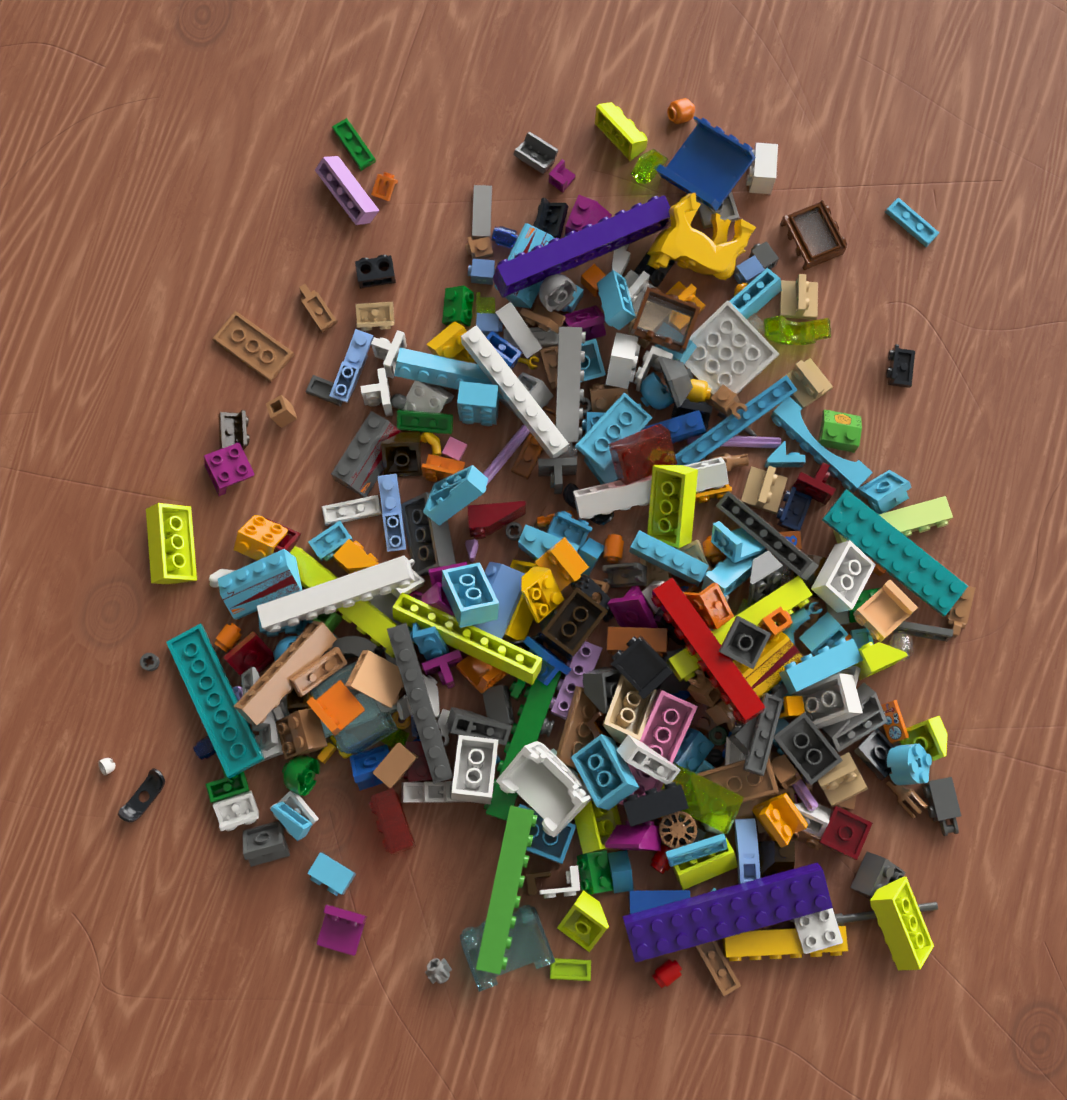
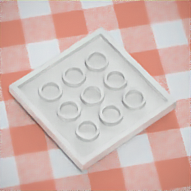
(729, 350)

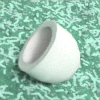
(106, 765)

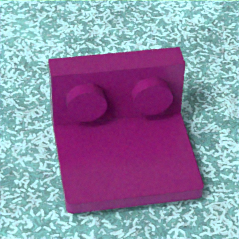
(227, 467)
(341, 930)

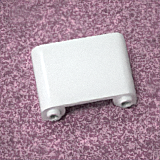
(545, 786)

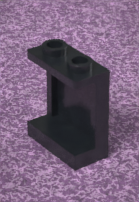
(642, 666)

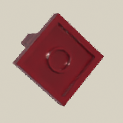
(815, 486)
(250, 653)
(846, 832)

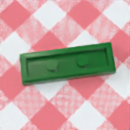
(353, 144)
(425, 422)

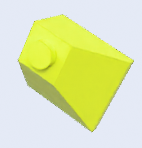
(930, 735)
(584, 921)

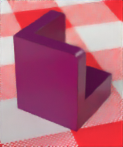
(561, 177)

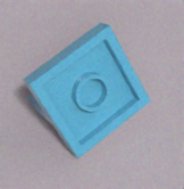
(885, 491)

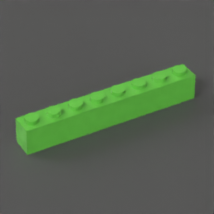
(505, 890)

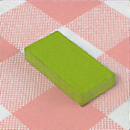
(571, 969)

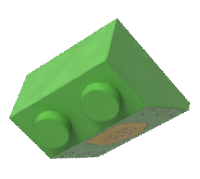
(840, 431)

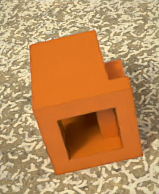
(779, 616)

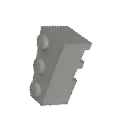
(850, 730)

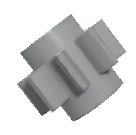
(438, 970)

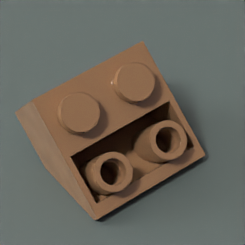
(300, 733)

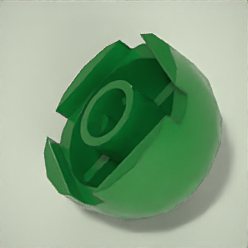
(300, 774)

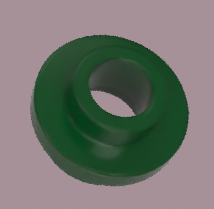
(722, 731)

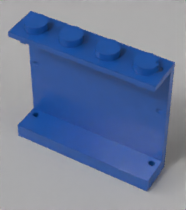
(708, 164)

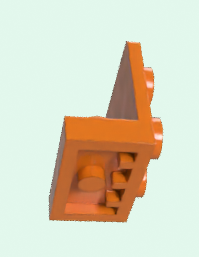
(440, 467)
(711, 606)
(479, 673)
(336, 707)

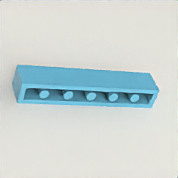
(438, 369)

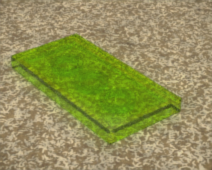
(708, 800)

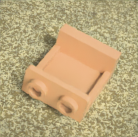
(884, 611)
(376, 679)

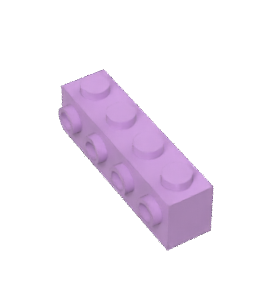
(346, 190)
(582, 662)

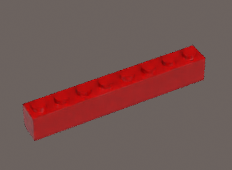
(706, 648)

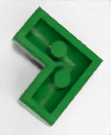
(227, 787)

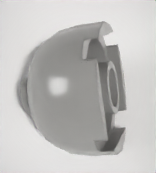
(556, 292)

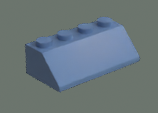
(507, 589)

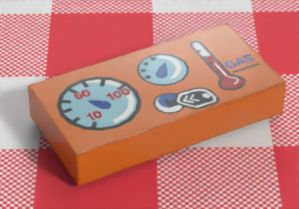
(895, 727)

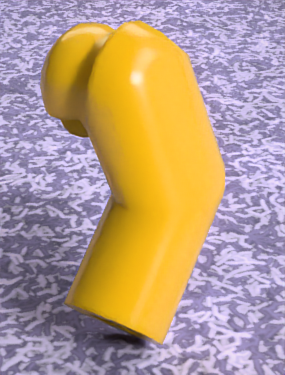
(434, 441)

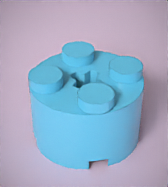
(909, 764)

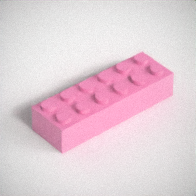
(663, 734)

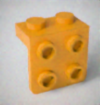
(259, 538)

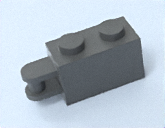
(943, 803)

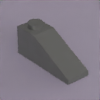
(475, 725)

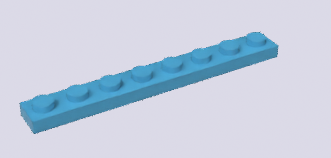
(731, 426)

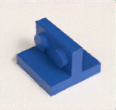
(550, 662)
(365, 763)

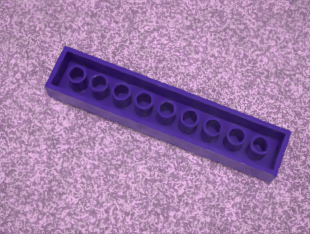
(581, 246)
(727, 912)

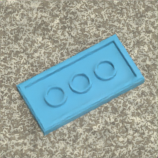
(619, 421)

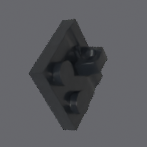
(874, 753)

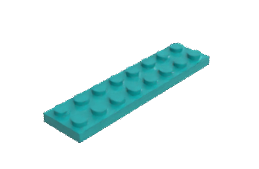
(895, 553)
(215, 701)

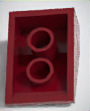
(489, 518)

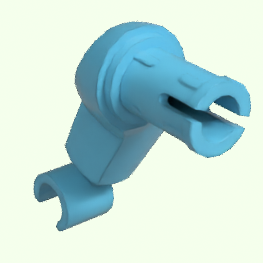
(799, 618)

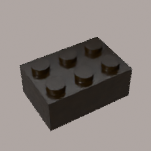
(573, 624)

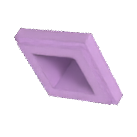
(472, 547)

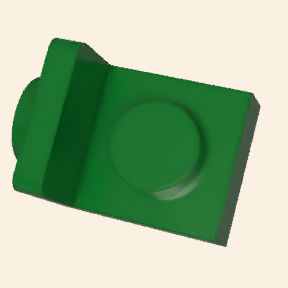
(517, 688)

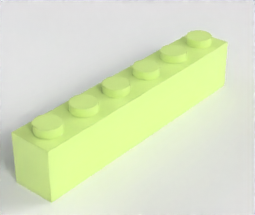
(916, 517)

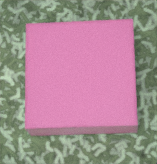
(454, 449)

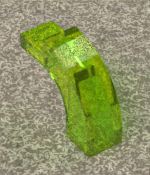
(796, 333)

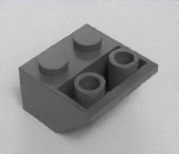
(765, 577)
(874, 874)

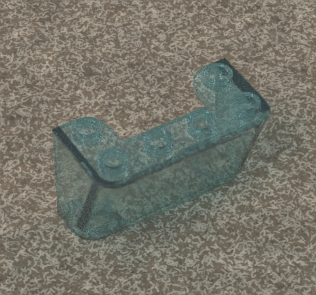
(366, 728)
(527, 946)

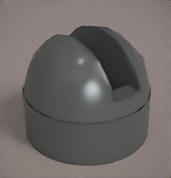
(398, 401)

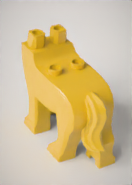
(693, 248)

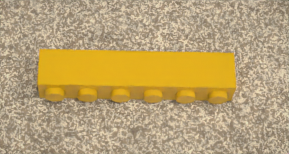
(775, 944)

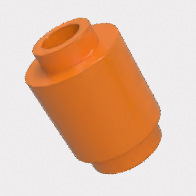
(613, 548)
(228, 637)

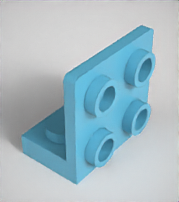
(736, 543)

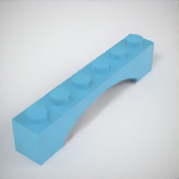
(848, 472)

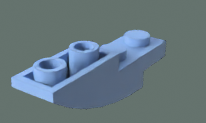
(351, 366)
(392, 512)
(747, 850)

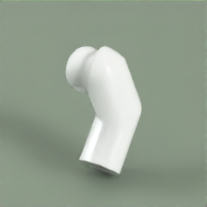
(214, 577)

